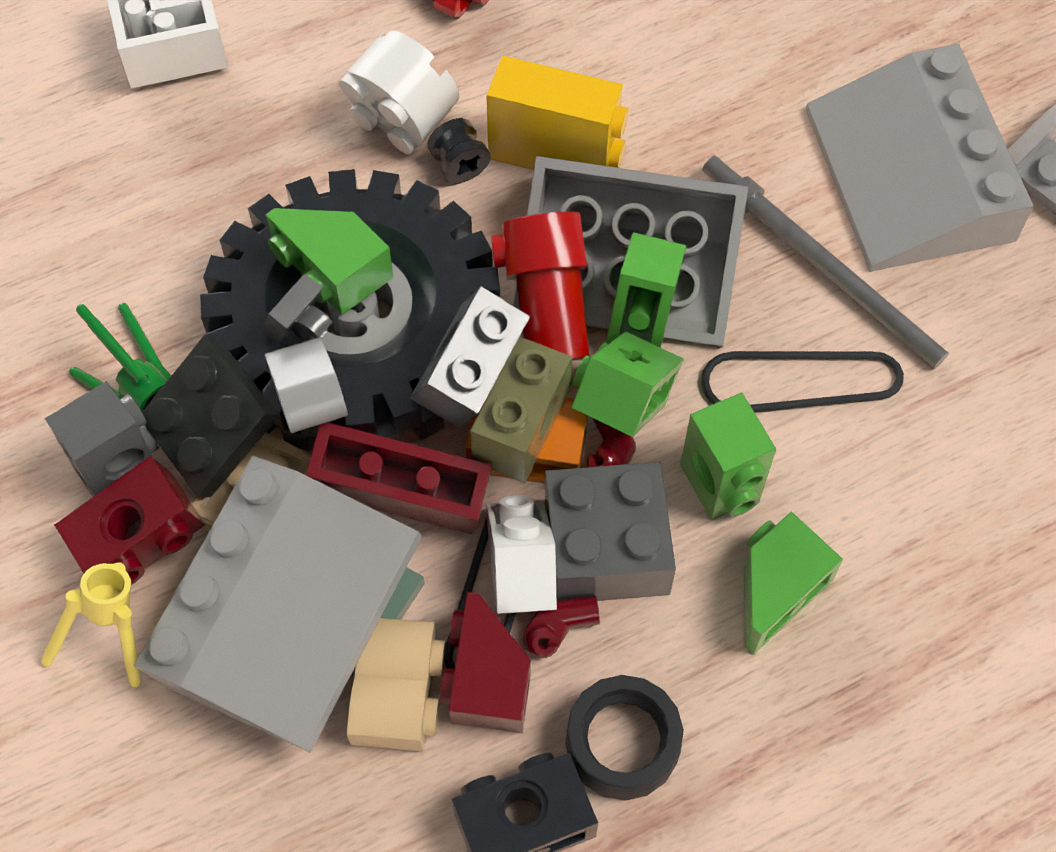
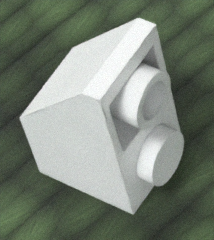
(521, 555)

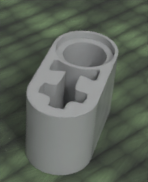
(306, 385)

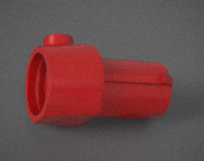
(547, 261)

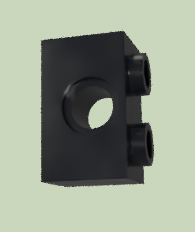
(547, 782)

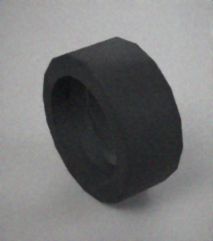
(634, 692)

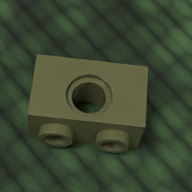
(521, 409)

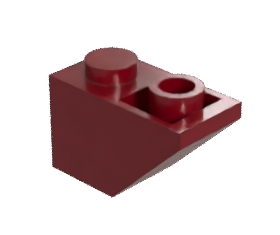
(490, 671)

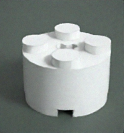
(398, 90)

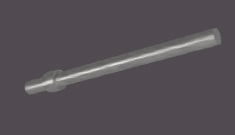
(829, 265)

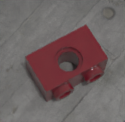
(145, 493)

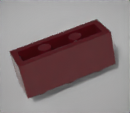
(400, 477)

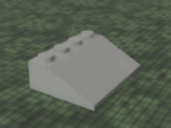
(920, 161)
(662, 206)
(279, 603)

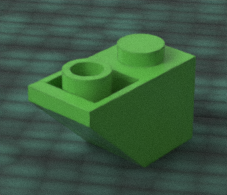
(333, 251)

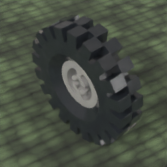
(375, 358)

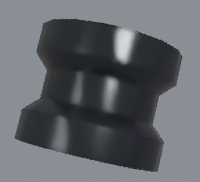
(458, 150)

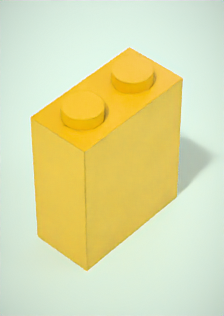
(553, 116)

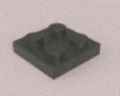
(208, 416)

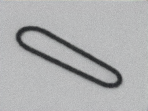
(806, 355)

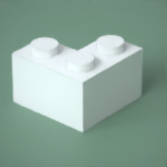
(166, 39)

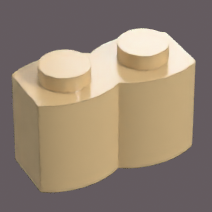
(393, 686)

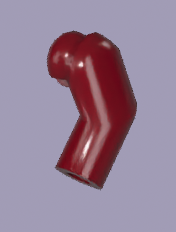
(615, 448)

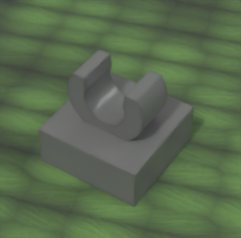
(297, 314)

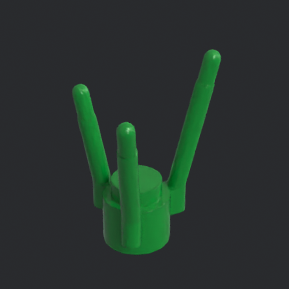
(136, 378)

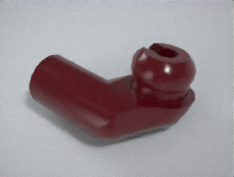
(550, 627)

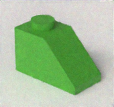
(646, 288)
(782, 576)

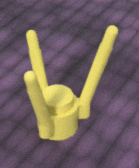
(105, 602)

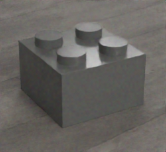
(610, 531)

